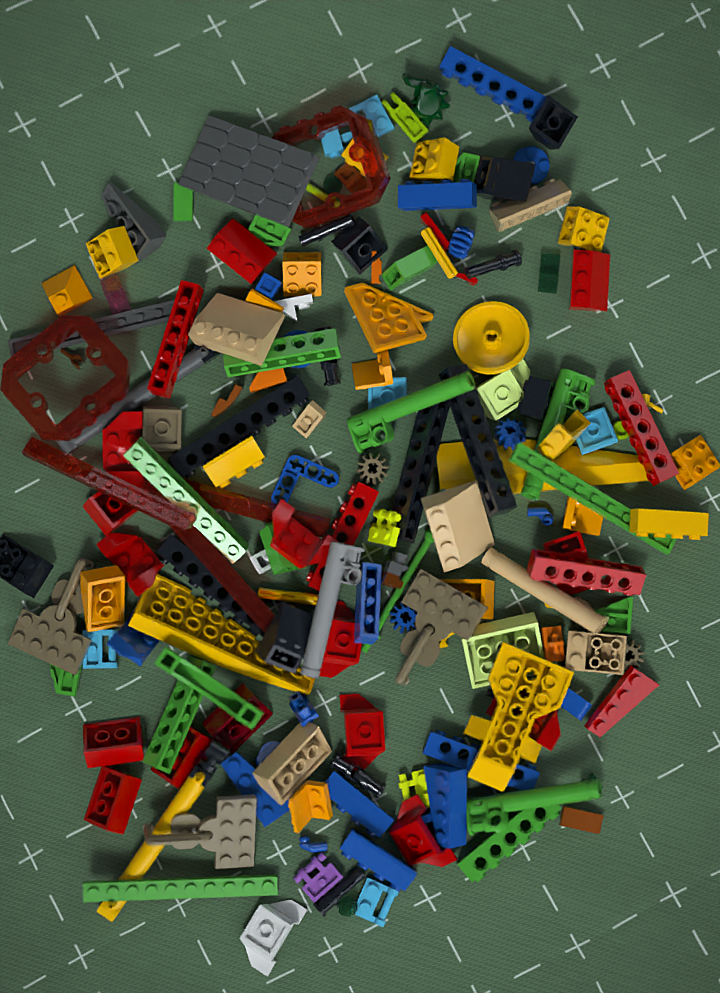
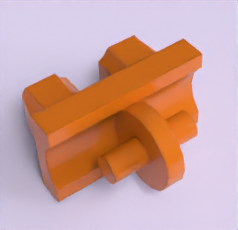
(553, 643)

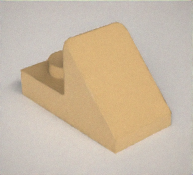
(309, 419)

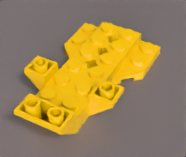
(506, 735)

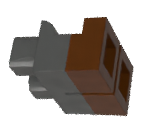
(392, 569)

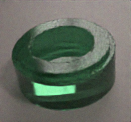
(332, 185)
(347, 906)

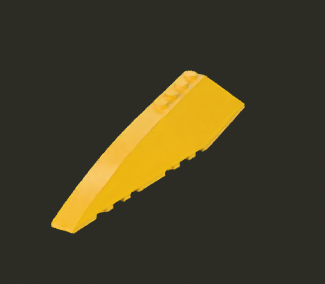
(594, 468)

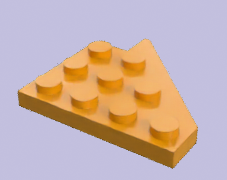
(385, 318)

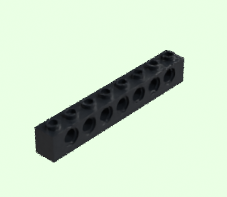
(294, 386)
(478, 445)
(419, 468)
(166, 554)

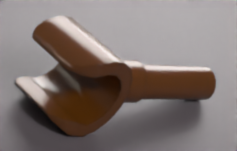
(74, 358)

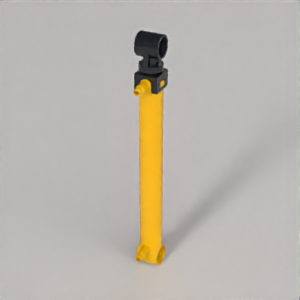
(180, 805)

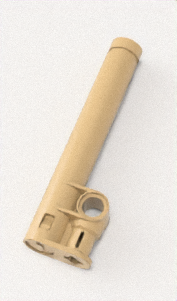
(573, 608)

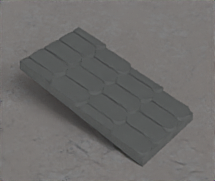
(248, 171)

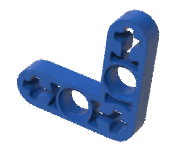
(295, 473)

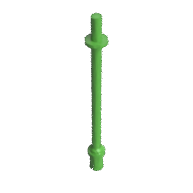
(406, 577)

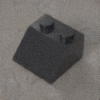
(552, 124)
(357, 244)
(536, 398)

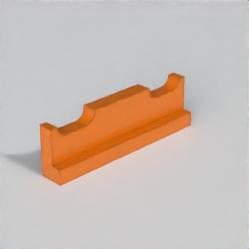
(376, 270)

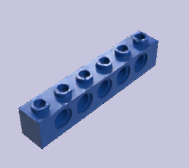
(455, 57)
(432, 749)

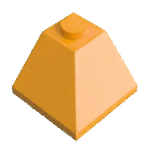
(66, 291)

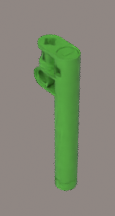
(569, 388)
(371, 422)
(486, 810)

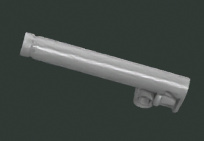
(341, 562)

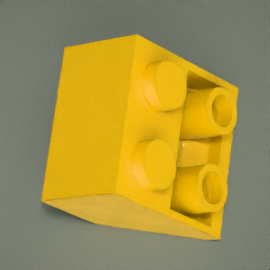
(434, 160)
(112, 251)

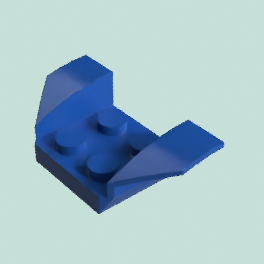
(132, 643)

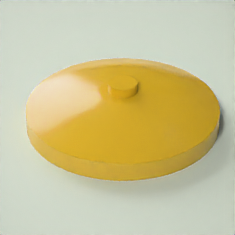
(491, 337)

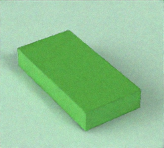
(182, 204)

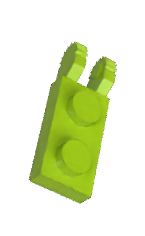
(405, 119)

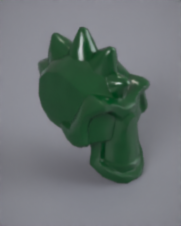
(428, 99)

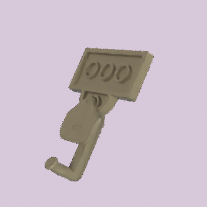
(445, 610)
(47, 635)
(226, 833)

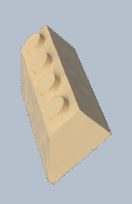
(292, 762)

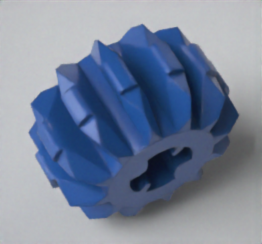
(461, 242)
(510, 433)
(400, 621)

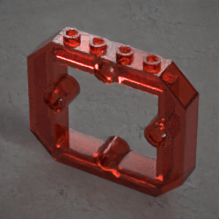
(372, 163)
(49, 339)

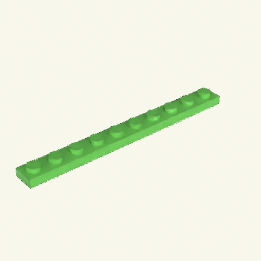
(582, 493)
(179, 888)

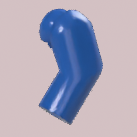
(543, 514)
(312, 847)

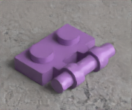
(320, 883)

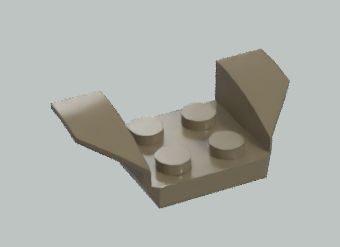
(162, 426)

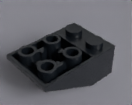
(503, 179)
(22, 567)
(286, 638)

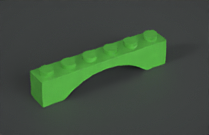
(209, 687)

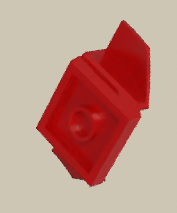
(116, 440)
(295, 540)
(133, 558)
(340, 648)
(544, 729)
(362, 730)
(415, 839)

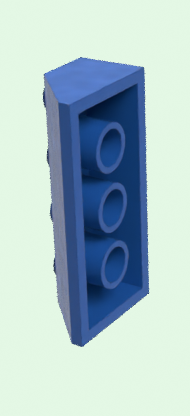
(378, 860)

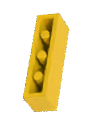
(668, 523)

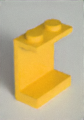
(563, 436)

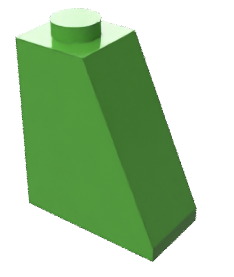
(409, 267)
(277, 562)

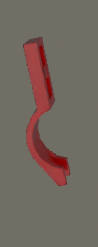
(428, 222)

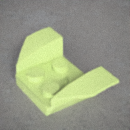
(503, 391)

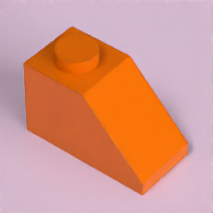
(268, 379)

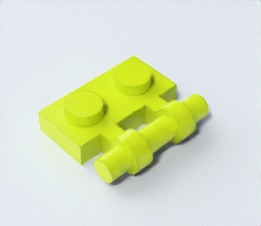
(384, 533)
(418, 782)

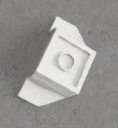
(268, 931)

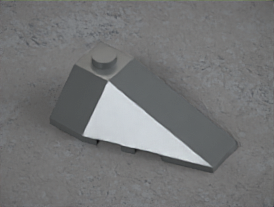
(141, 228)

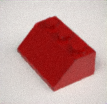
(242, 251)
(589, 281)
(113, 742)
(188, 757)
(112, 800)

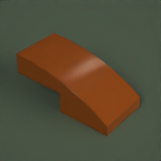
(351, 178)
(223, 405)
(581, 820)

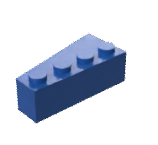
(242, 775)
(447, 803)

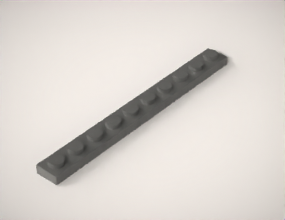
(110, 325)

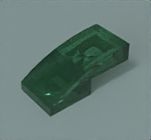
(548, 273)

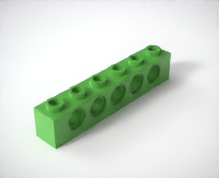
(290, 352)
(175, 722)
(475, 873)

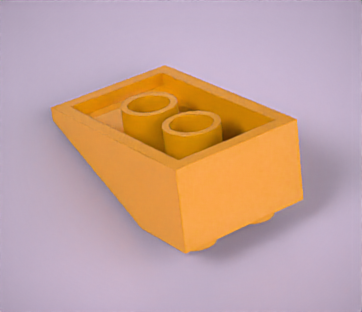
(477, 589)
(103, 597)

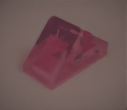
(115, 294)

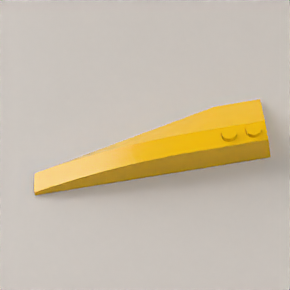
(189, 624)

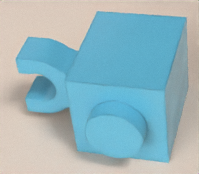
(333, 143)

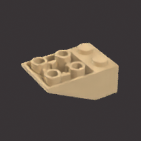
(595, 652)

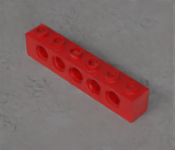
(175, 339)
(643, 418)
(368, 496)
(615, 571)

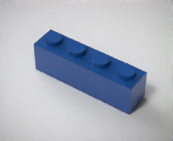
(437, 196)
(368, 604)
(358, 805)

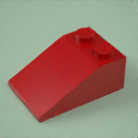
(108, 512)

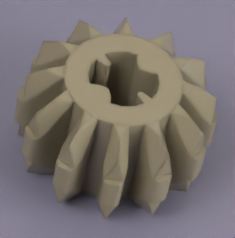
(366, 467)
(635, 653)

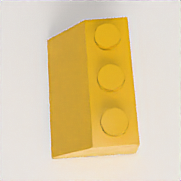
(234, 463)

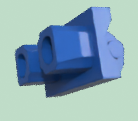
(302, 708)

